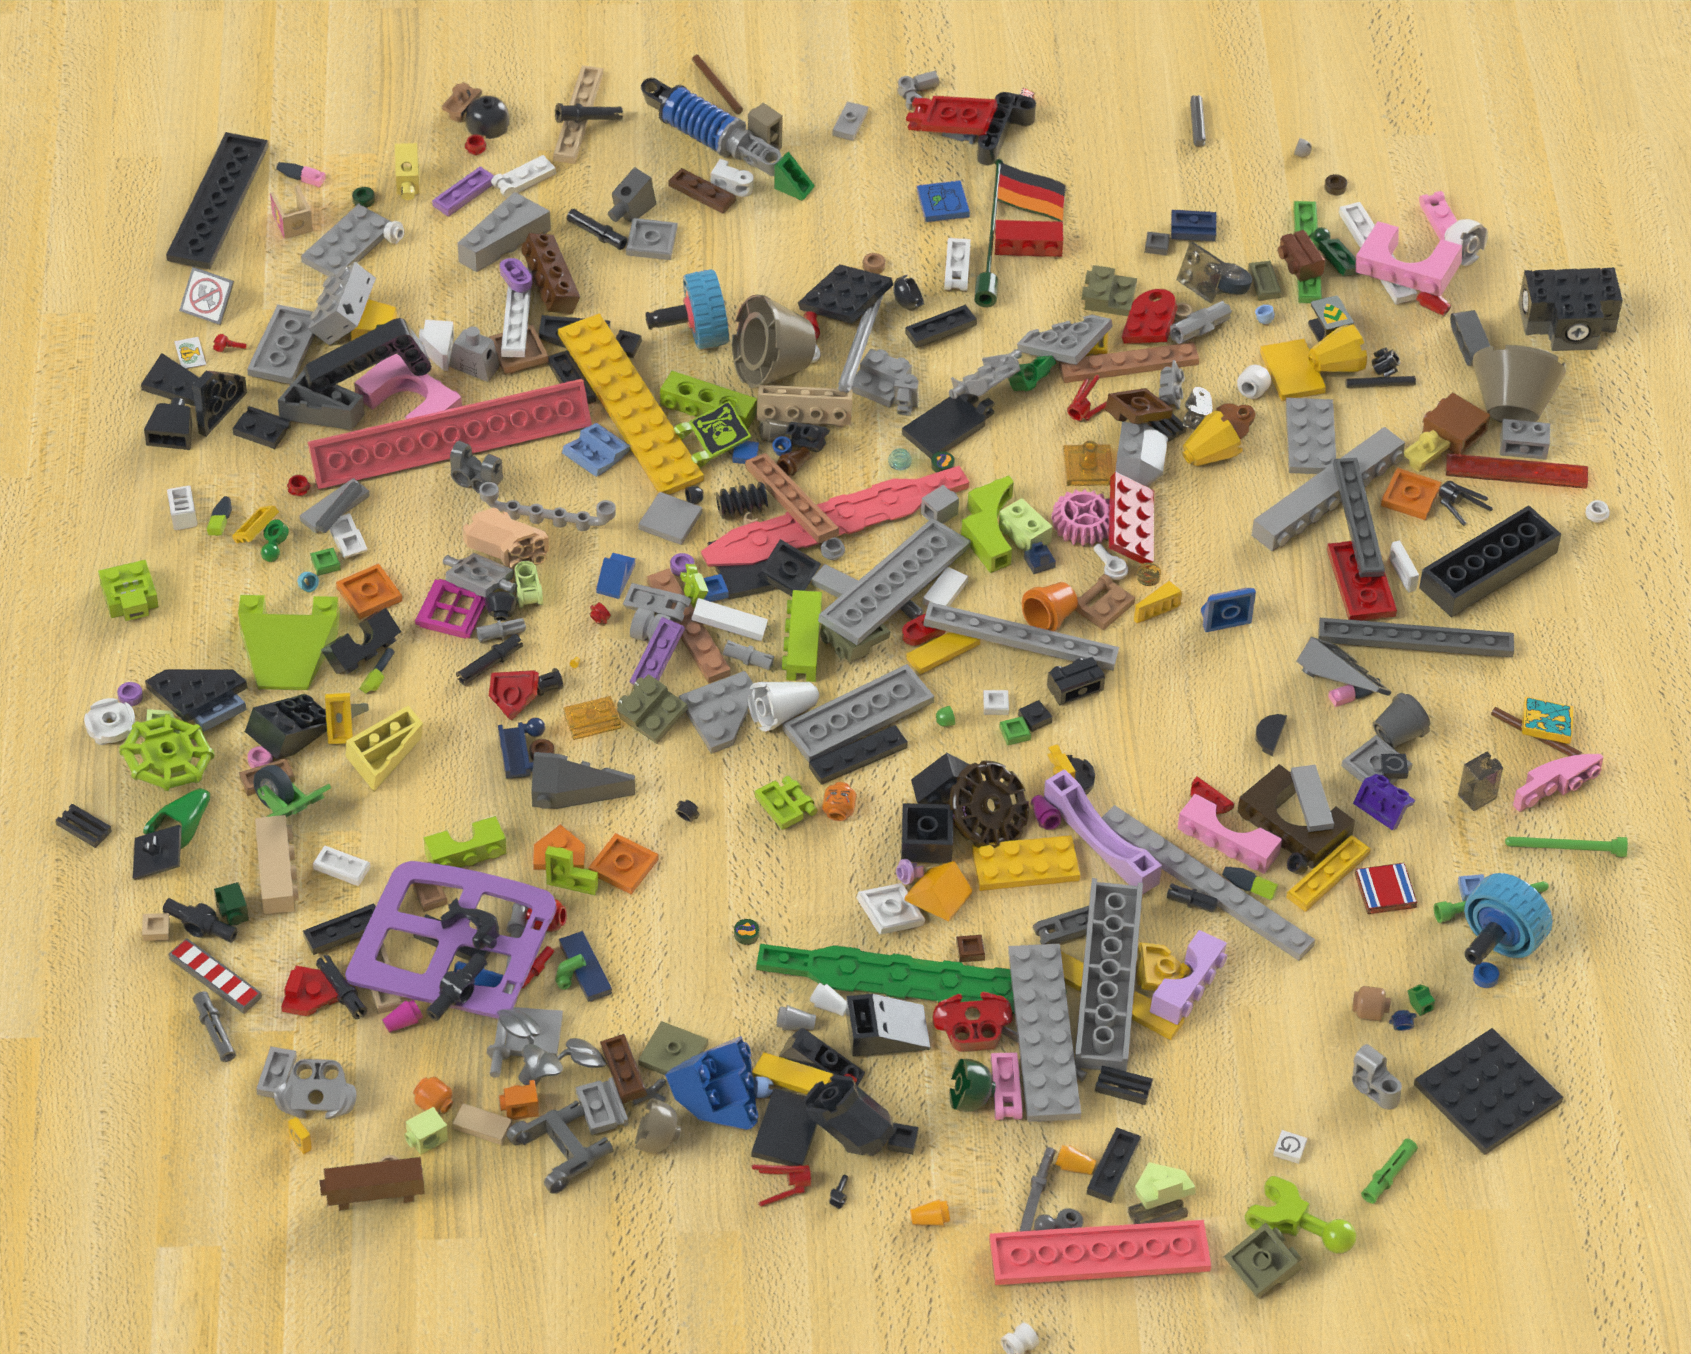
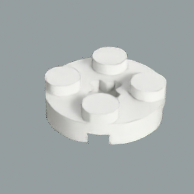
(112, 732)

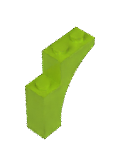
(983, 526)

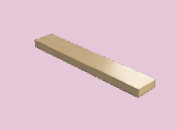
(571, 132)

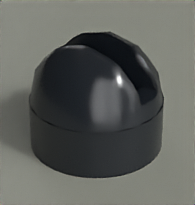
(694, 494)
(1297, 859)

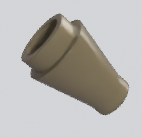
(772, 429)

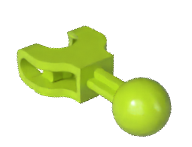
(1292, 1214)

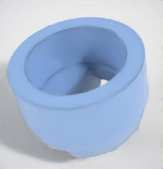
(1264, 314)
(761, 1087)

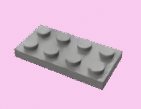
(346, 241)
(282, 345)
(1310, 435)

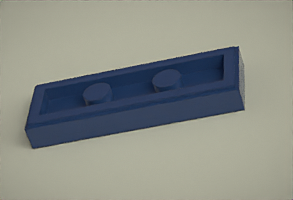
(590, 977)

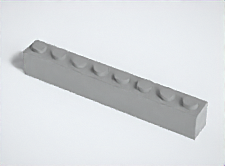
(1322, 491)

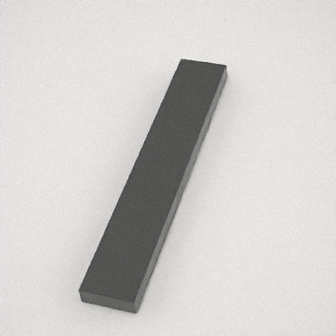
(1358, 517)

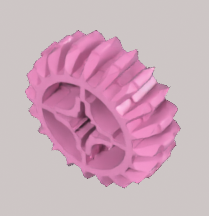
(1083, 512)

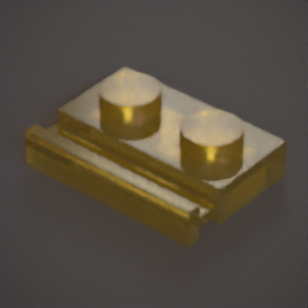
(592, 717)

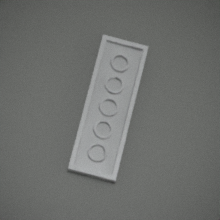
(858, 713)

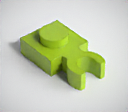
(695, 584)

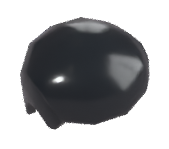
(907, 293)

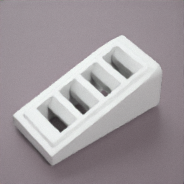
(182, 509)

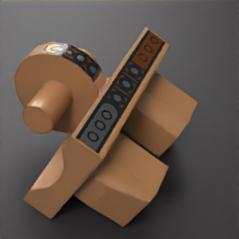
(459, 101)

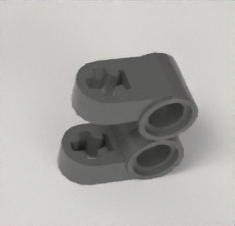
(469, 470)

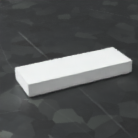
(729, 619)

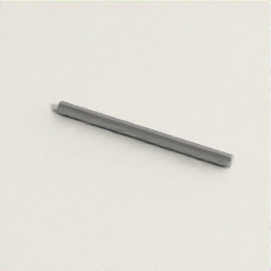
(858, 347)

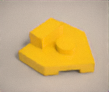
(1157, 964)

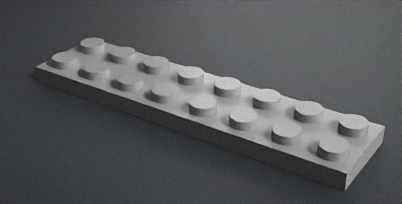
(894, 581)
(1044, 1033)

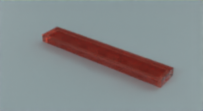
(1517, 471)

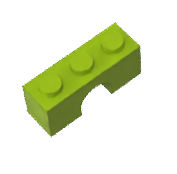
(486, 843)

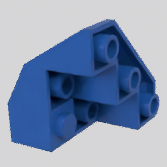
(718, 1085)

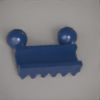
(514, 747)

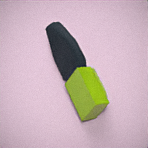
(219, 517)
(375, 677)
(1250, 882)

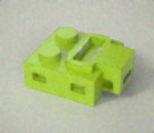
(128, 590)

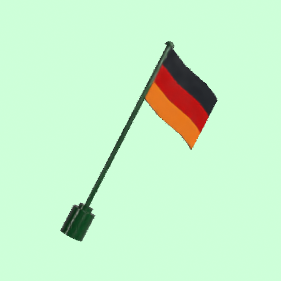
(1024, 192)

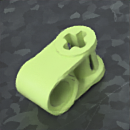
(527, 584)

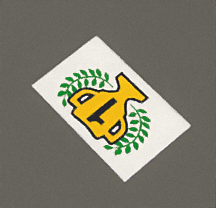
(190, 352)

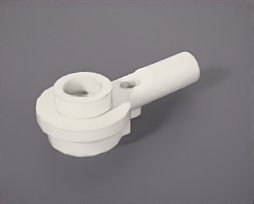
(1114, 566)

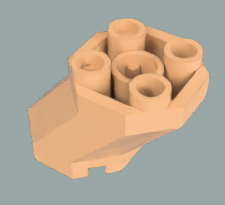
(506, 538)

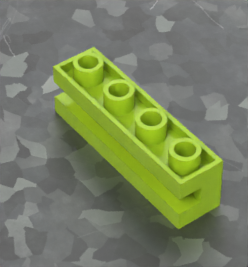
(803, 635)

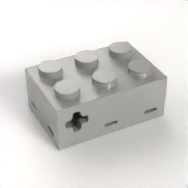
(341, 303)

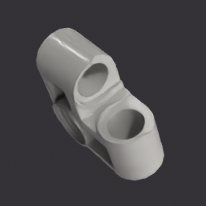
(1374, 1080)

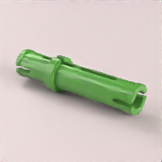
(1376, 1188)

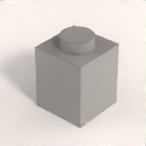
(940, 504)

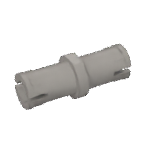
(748, 655)

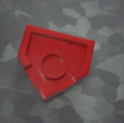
(513, 690)
(307, 991)

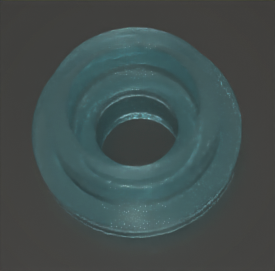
(899, 459)

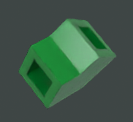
(1421, 999)

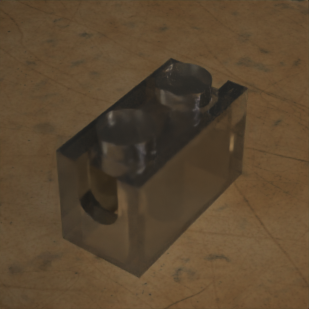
(1480, 781)

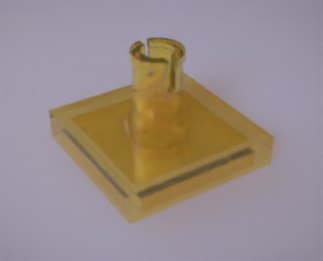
(1088, 464)

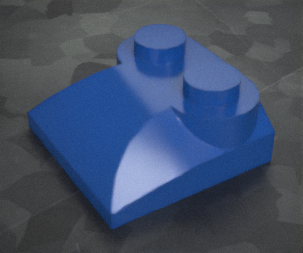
(1228, 609)

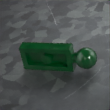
(1335, 252)

